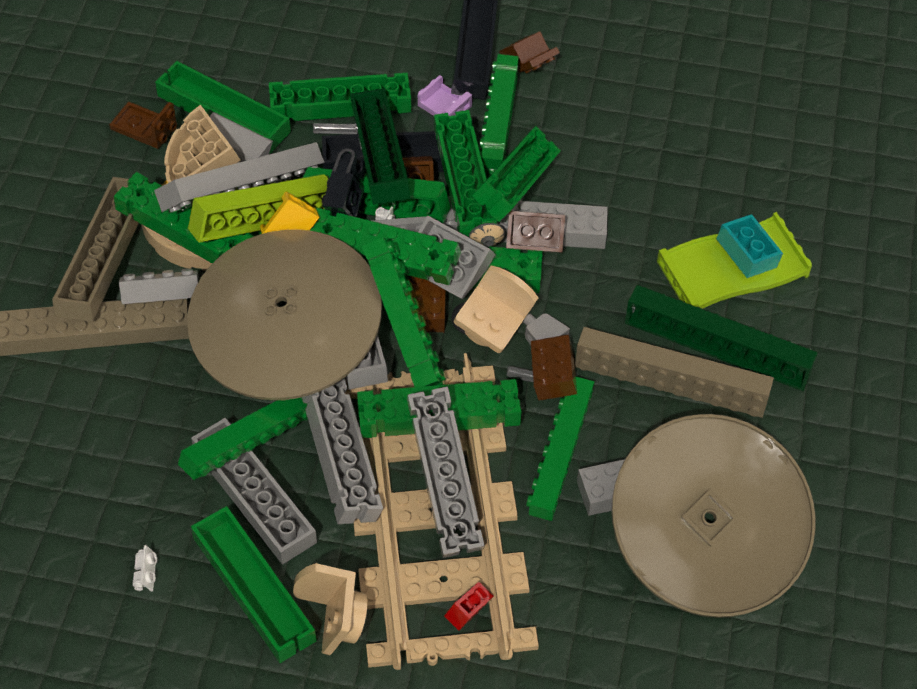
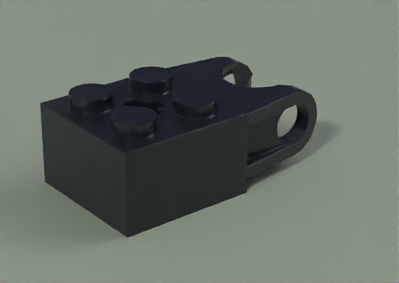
(344, 186)

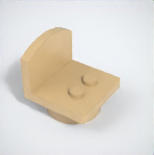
(496, 309)
(344, 608)

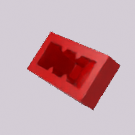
(468, 606)

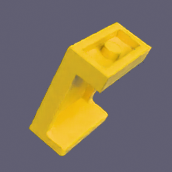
(291, 215)

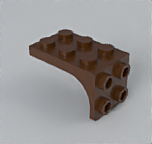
(145, 124)

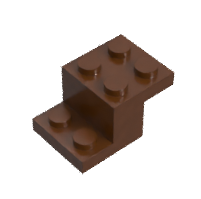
(531, 51)

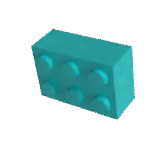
(749, 246)

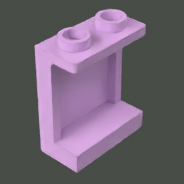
(437, 99)

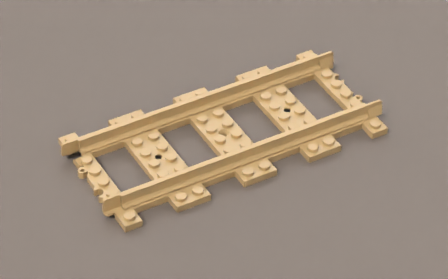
(398, 584)

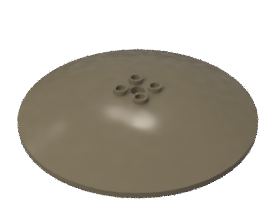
(291, 348)
(758, 507)

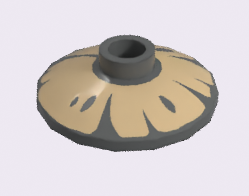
(487, 234)

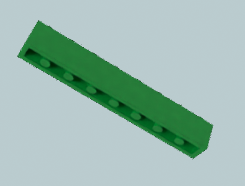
(241, 436)
(560, 451)

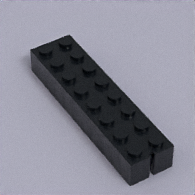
(474, 48)
(410, 143)

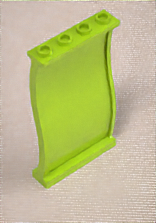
(706, 274)

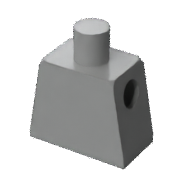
(543, 327)

